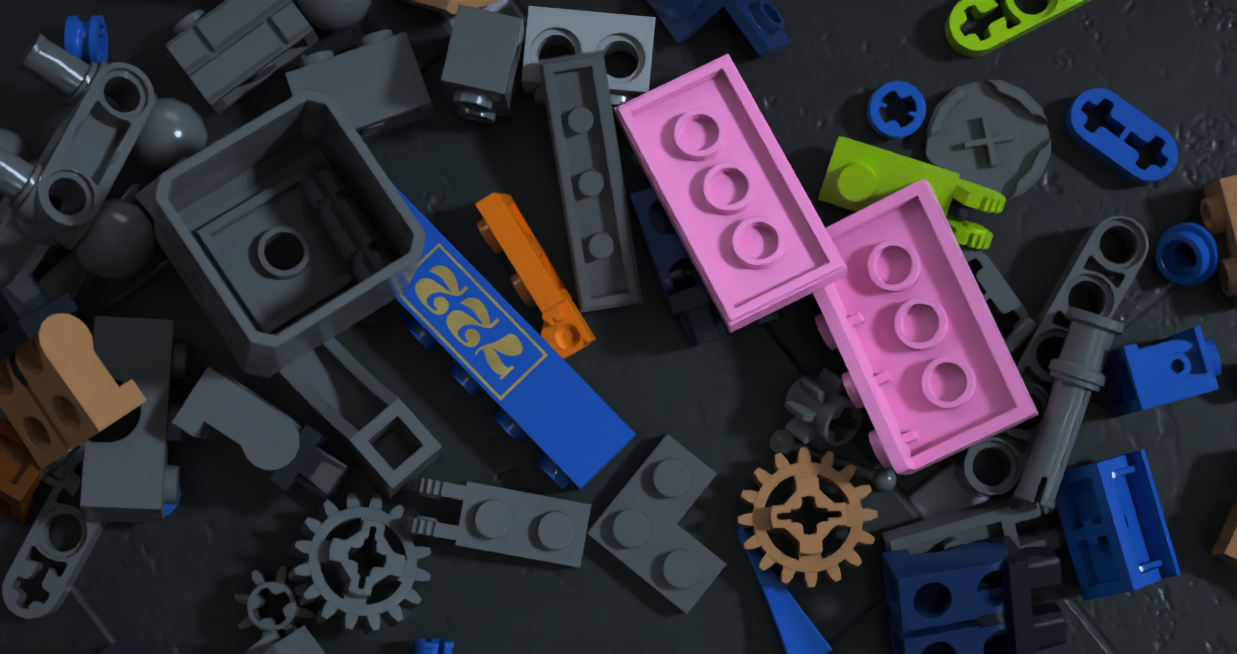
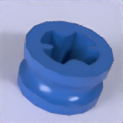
(86, 39)
(899, 91)

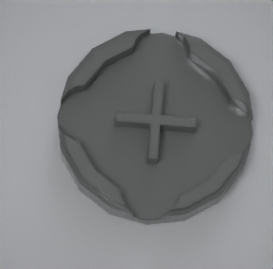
(990, 136)

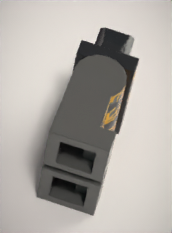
(265, 433)

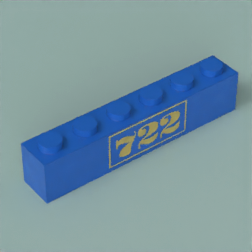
(510, 362)

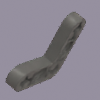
(64, 477)

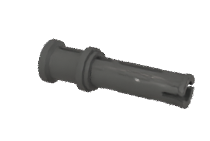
(1076, 375)

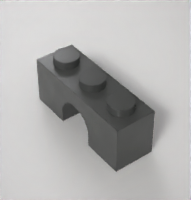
(132, 476)

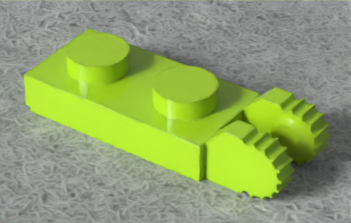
(866, 174)

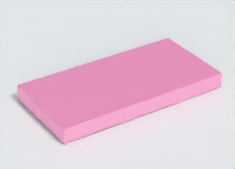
(730, 193)

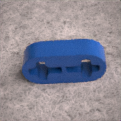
(1130, 125)

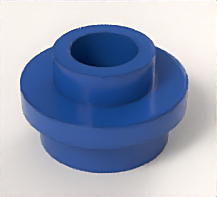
(1173, 259)

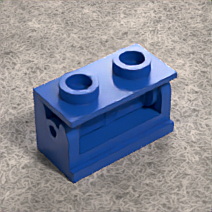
(1161, 372)
(1115, 526)

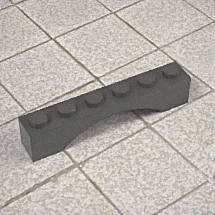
(351, 406)

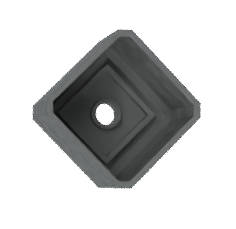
(248, 191)

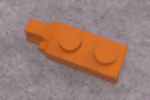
(535, 276)

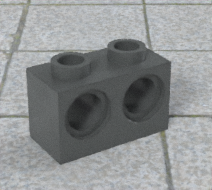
(483, 63)

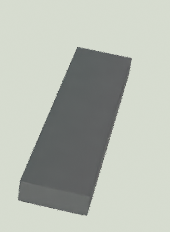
(591, 180)

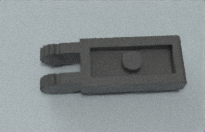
(507, 521)
(977, 525)

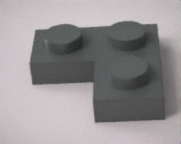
(644, 529)

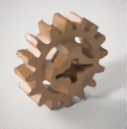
(805, 489)

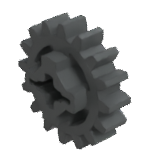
(333, 557)

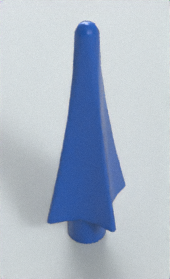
(792, 624)

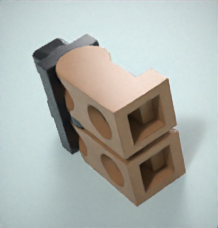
(51, 375)

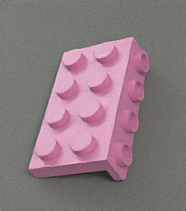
(917, 334)

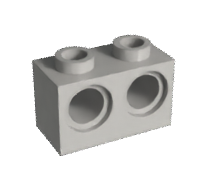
(587, 32)

